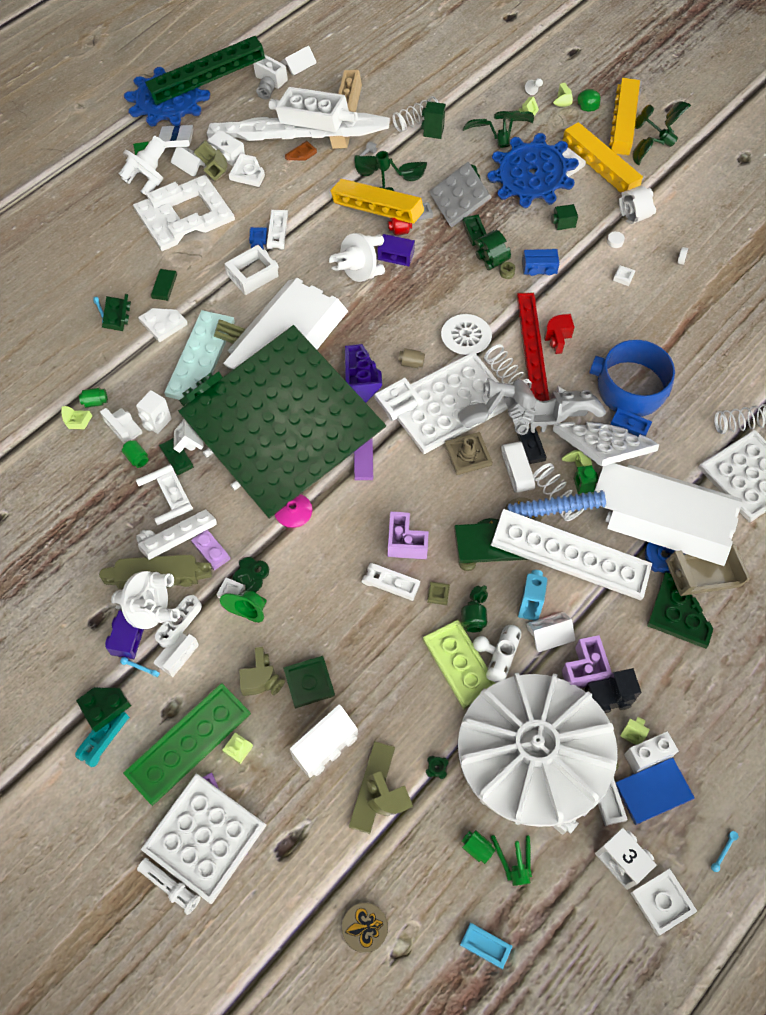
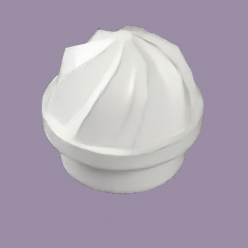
(144, 534)

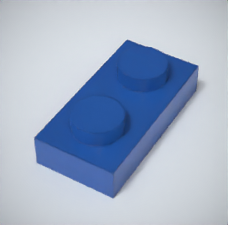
(634, 424)

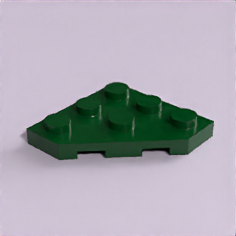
(679, 615)

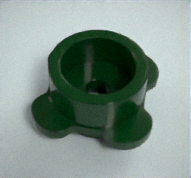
(479, 594)
(437, 761)

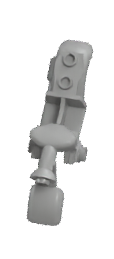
(526, 409)

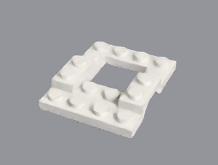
(164, 222)

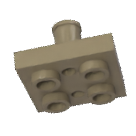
(466, 449)

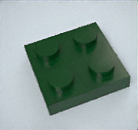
(309, 682)

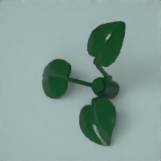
(666, 135)
(503, 136)
(368, 164)

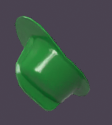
(246, 604)

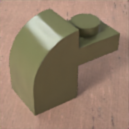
(214, 160)
(255, 679)
(387, 802)

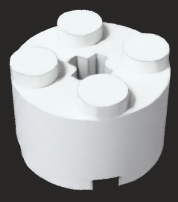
(637, 204)

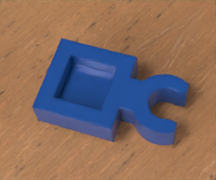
(258, 236)

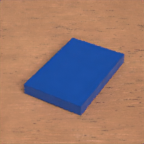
(654, 791)

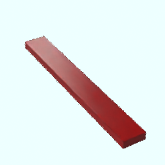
(532, 345)

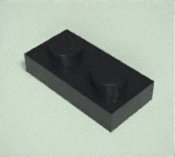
(533, 447)

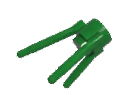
(520, 873)

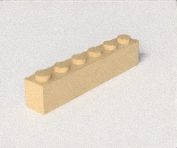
(351, 88)

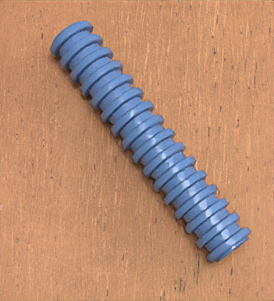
(558, 505)

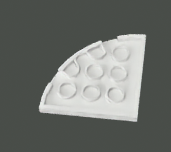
(605, 442)

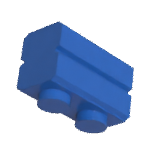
(540, 262)

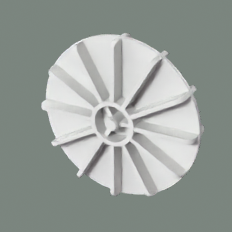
(537, 750)

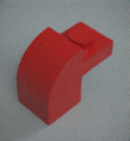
(558, 329)

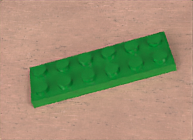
(186, 744)

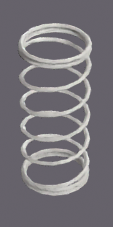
(401, 119)
(496, 357)
(720, 431)
(567, 517)

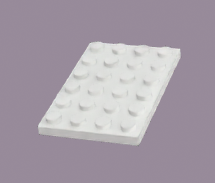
(443, 397)

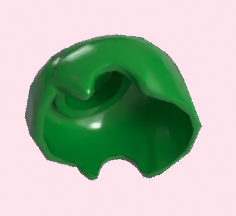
(589, 100)

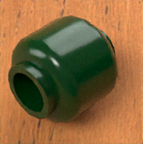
(474, 617)

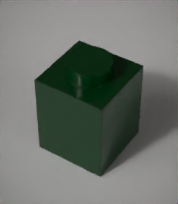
(565, 217)

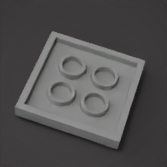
(460, 194)

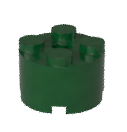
(492, 249)

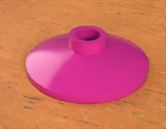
(295, 517)

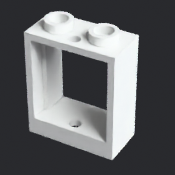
(257, 280)

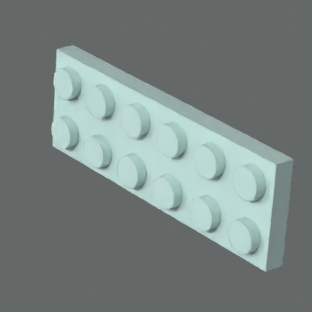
(199, 354)

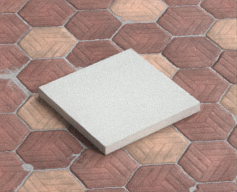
(741, 473)
(203, 838)

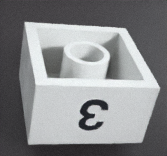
(626, 858)

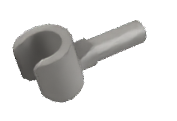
(370, 147)

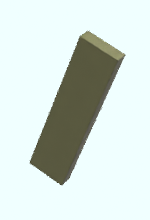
(379, 760)

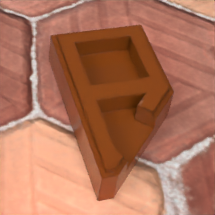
(301, 152)

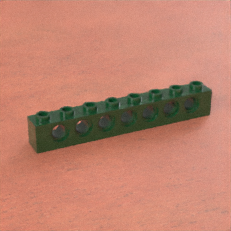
(205, 70)

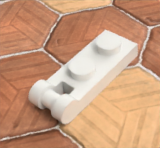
(277, 229)
(391, 581)

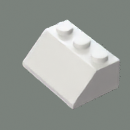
(324, 742)

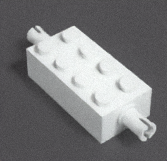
(312, 109)

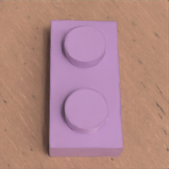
(210, 549)

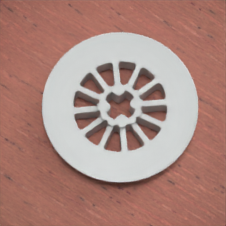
(453, 333)

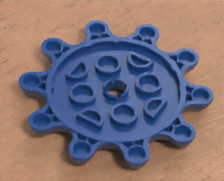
(168, 110)
(537, 155)

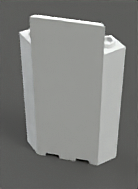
(294, 305)
(669, 511)

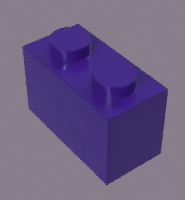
(396, 250)
(123, 638)

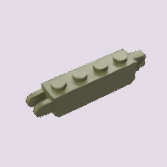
(182, 567)

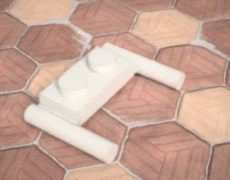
(172, 491)

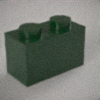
(433, 120)

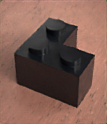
(617, 691)

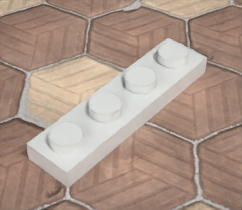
(177, 534)

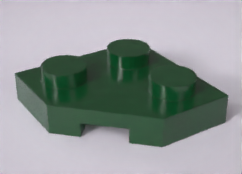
(202, 385)
(102, 705)

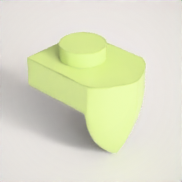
(564, 96)
(75, 419)
(577, 457)

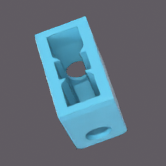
(535, 591)

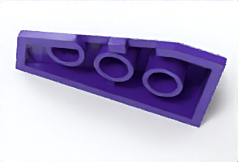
(361, 372)

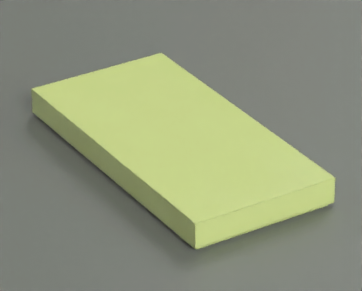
(458, 662)

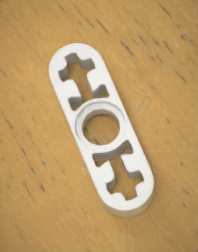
(172, 635)

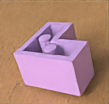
(405, 542)
(591, 664)

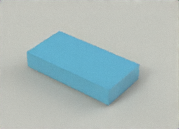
(486, 945)

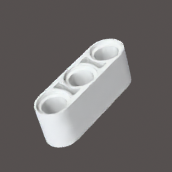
(518, 467)

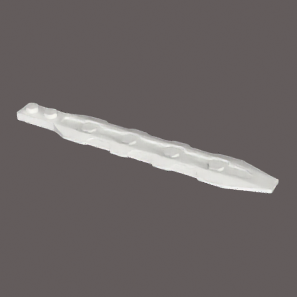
(270, 128)

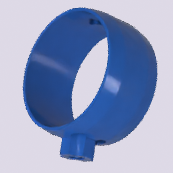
(637, 352)

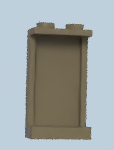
(698, 575)

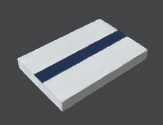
(176, 135)

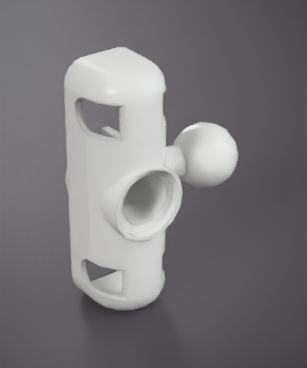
(506, 643)

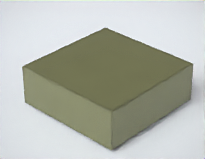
(438, 593)

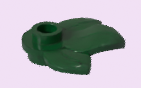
(247, 573)

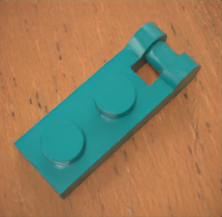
(100, 741)

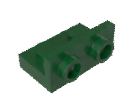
(115, 313)

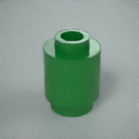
(93, 397)
(135, 453)
(478, 846)

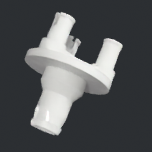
(145, 163)
(358, 257)
(146, 599)

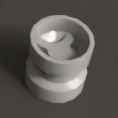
(265, 88)

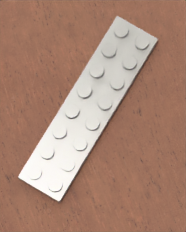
(572, 554)

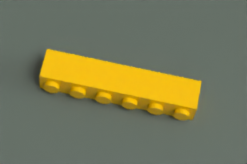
(624, 120)
(601, 158)
(377, 200)

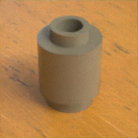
(411, 358)

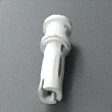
(176, 891)

